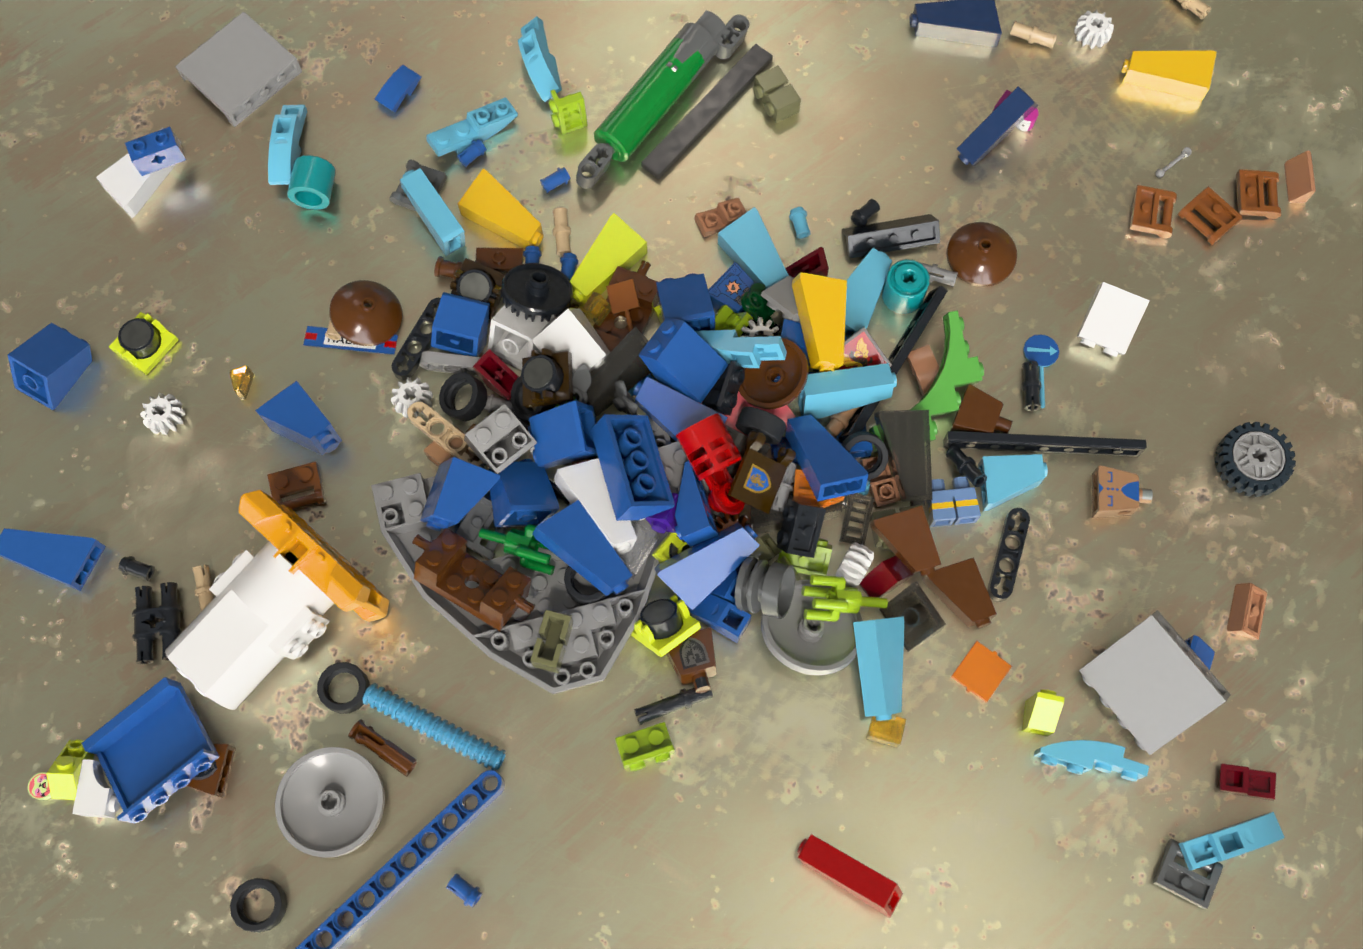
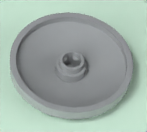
(810, 645)
(329, 802)

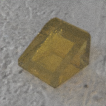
(241, 381)

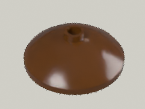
(979, 264)
(365, 324)
(759, 382)

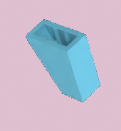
(1010, 477)

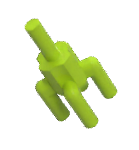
(837, 599)

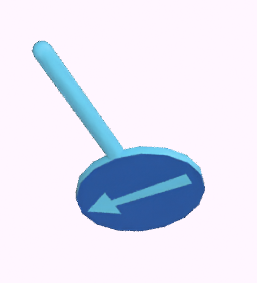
(1045, 352)

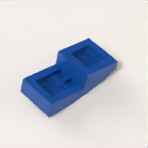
(400, 83)

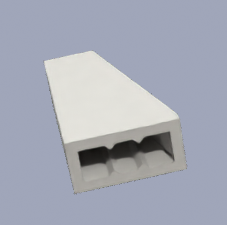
(128, 185)
(587, 484)

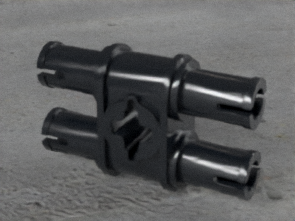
(146, 617)

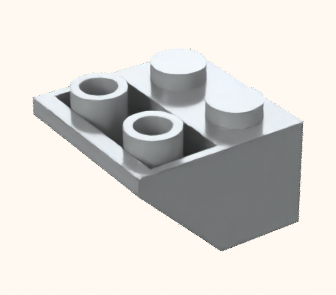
(781, 297)
(499, 439)

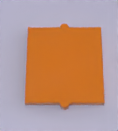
(981, 671)

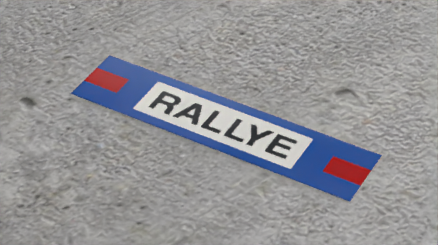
(316, 337)

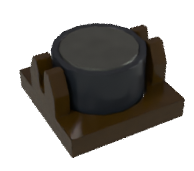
(476, 283)
(545, 380)

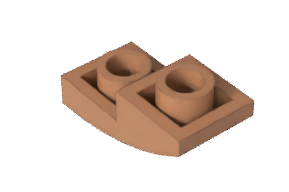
(717, 219)
(923, 367)
(882, 487)

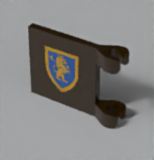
(758, 475)

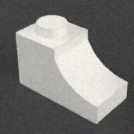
(93, 794)

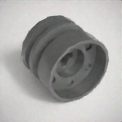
(765, 587)

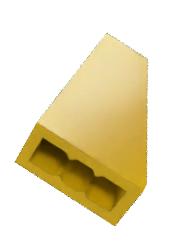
(1171, 72)
(498, 211)
(822, 318)

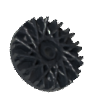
(536, 291)

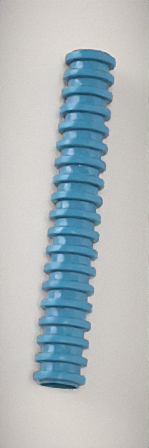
(434, 727)

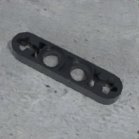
(414, 337)
(1011, 555)

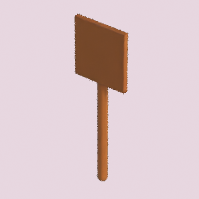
(623, 298)

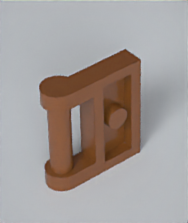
(1251, 193)
(1146, 208)
(1215, 210)
(296, 481)

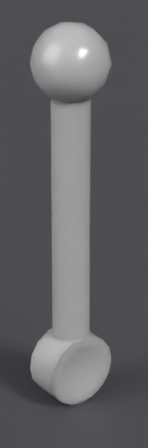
(1185, 153)

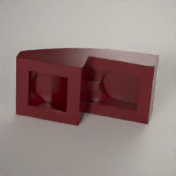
(1247, 782)

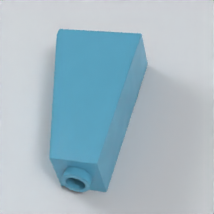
(433, 211)
(752, 249)
(864, 290)
(845, 390)
(881, 665)

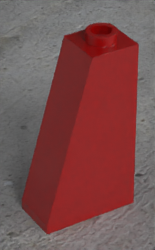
(850, 875)

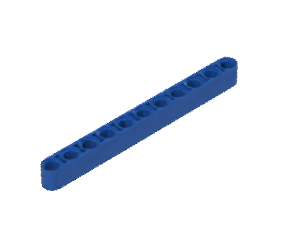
(397, 865)

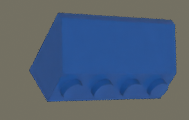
(631, 466)

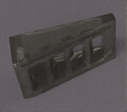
(868, 501)

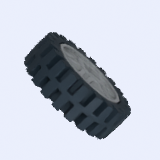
(1255, 459)

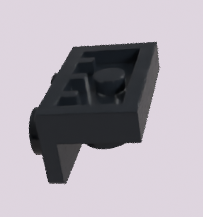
(724, 393)
(800, 528)

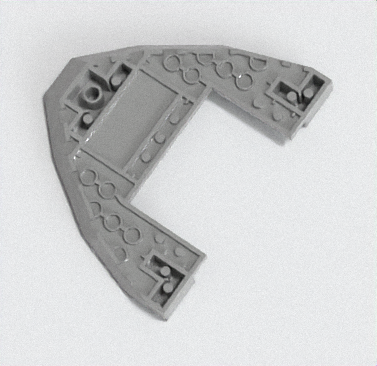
(598, 627)

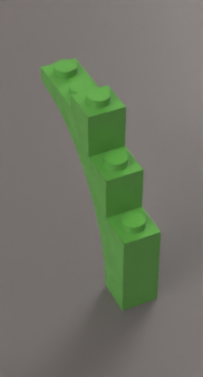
(954, 372)

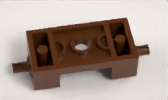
(640, 316)
(447, 568)

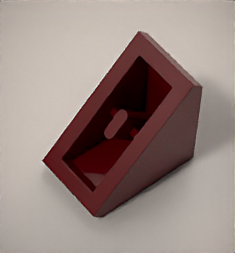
(813, 263)
(495, 374)
(885, 577)

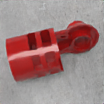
(710, 453)

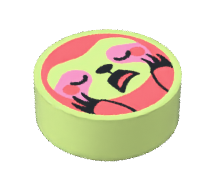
(39, 787)

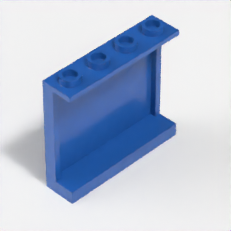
(152, 749)

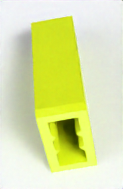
(613, 247)

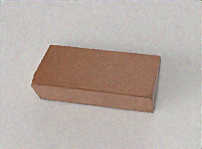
(1300, 178)
(1247, 610)

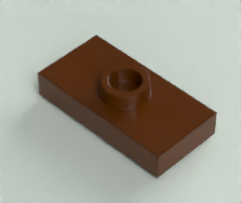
(500, 258)

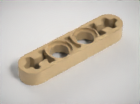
(443, 439)

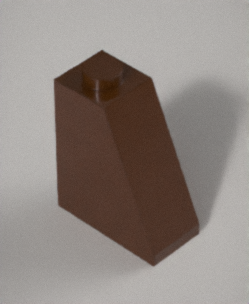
(909, 539)
(963, 592)

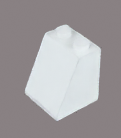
(1112, 319)
(573, 334)
(512, 335)

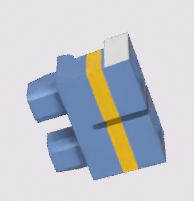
(953, 505)

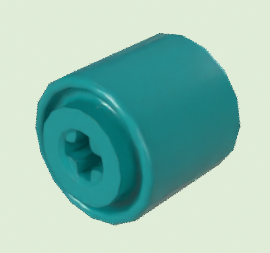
(311, 182)
(905, 286)

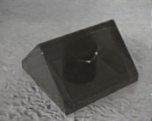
(919, 614)

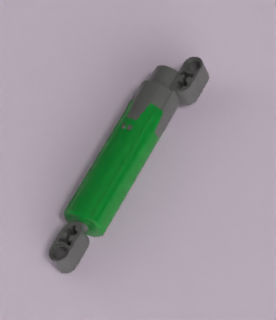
(659, 90)

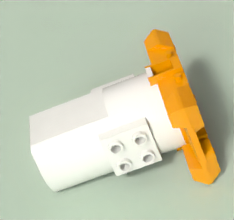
(269, 605)

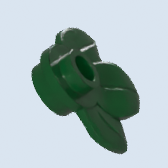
(756, 305)

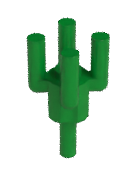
(524, 546)

